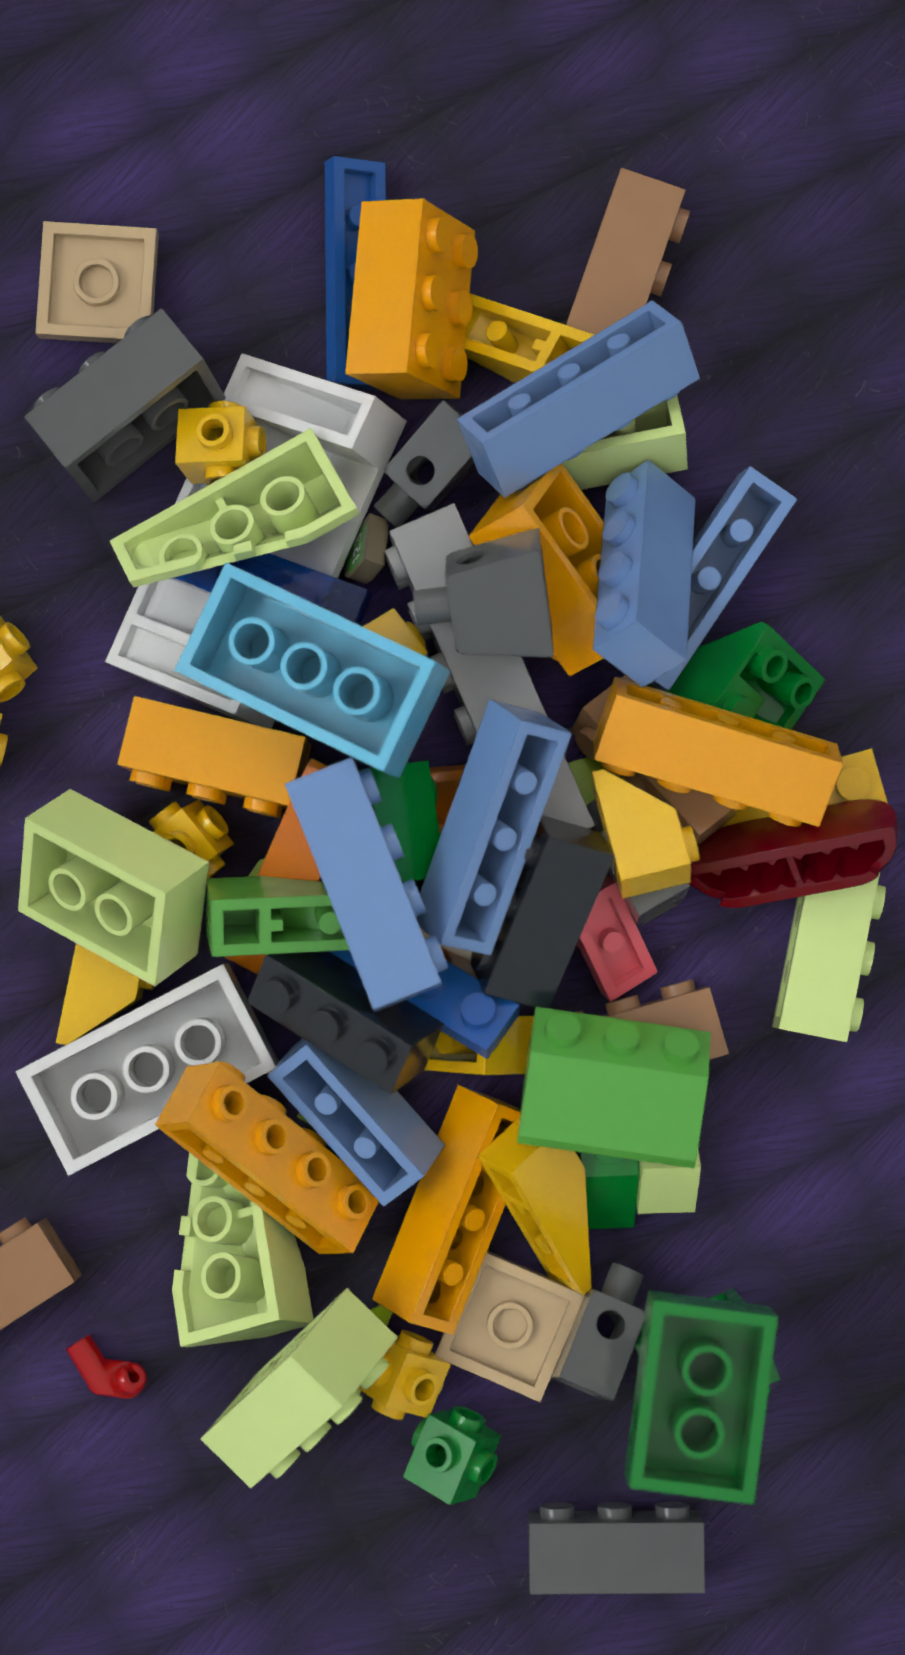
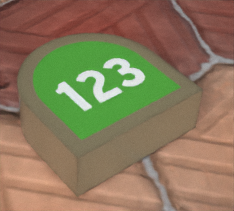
(367, 551)

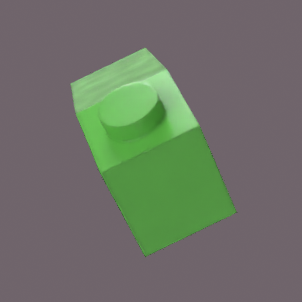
(270, 917)

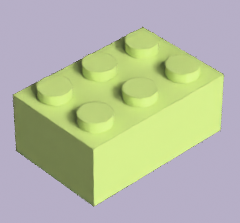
(112, 886)
(301, 1390)

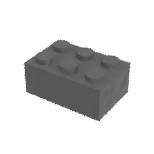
(124, 404)

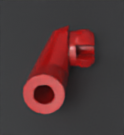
(104, 1375)

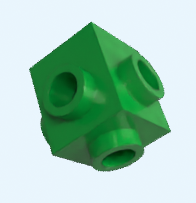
(452, 1454)

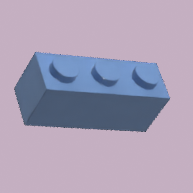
(361, 1122)

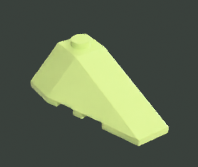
(253, 511)
(237, 1268)

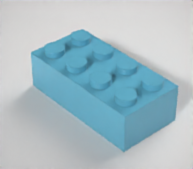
(312, 670)

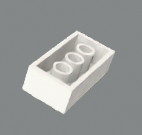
(120, 1076)

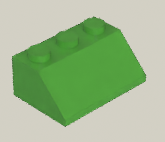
(614, 1087)

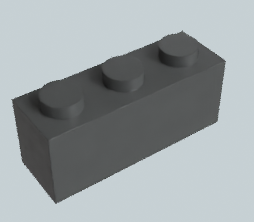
(615, 1549)

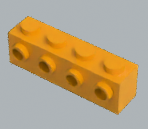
(716, 753)
(268, 1157)
(448, 1219)

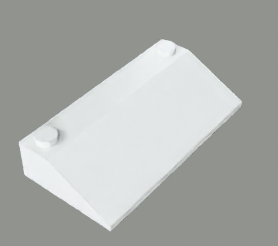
(359, 441)

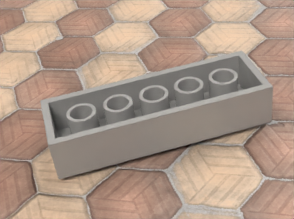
(420, 562)

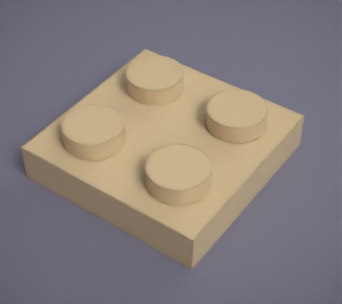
(94, 280)
(512, 1327)

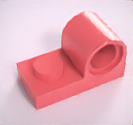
(614, 945)

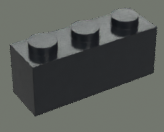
(545, 913)
(330, 1008)

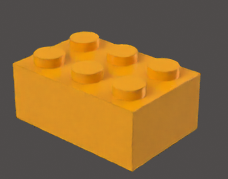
(411, 300)
(570, 552)
(211, 756)

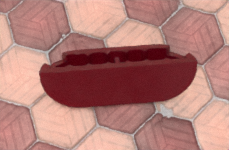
(776, 862)

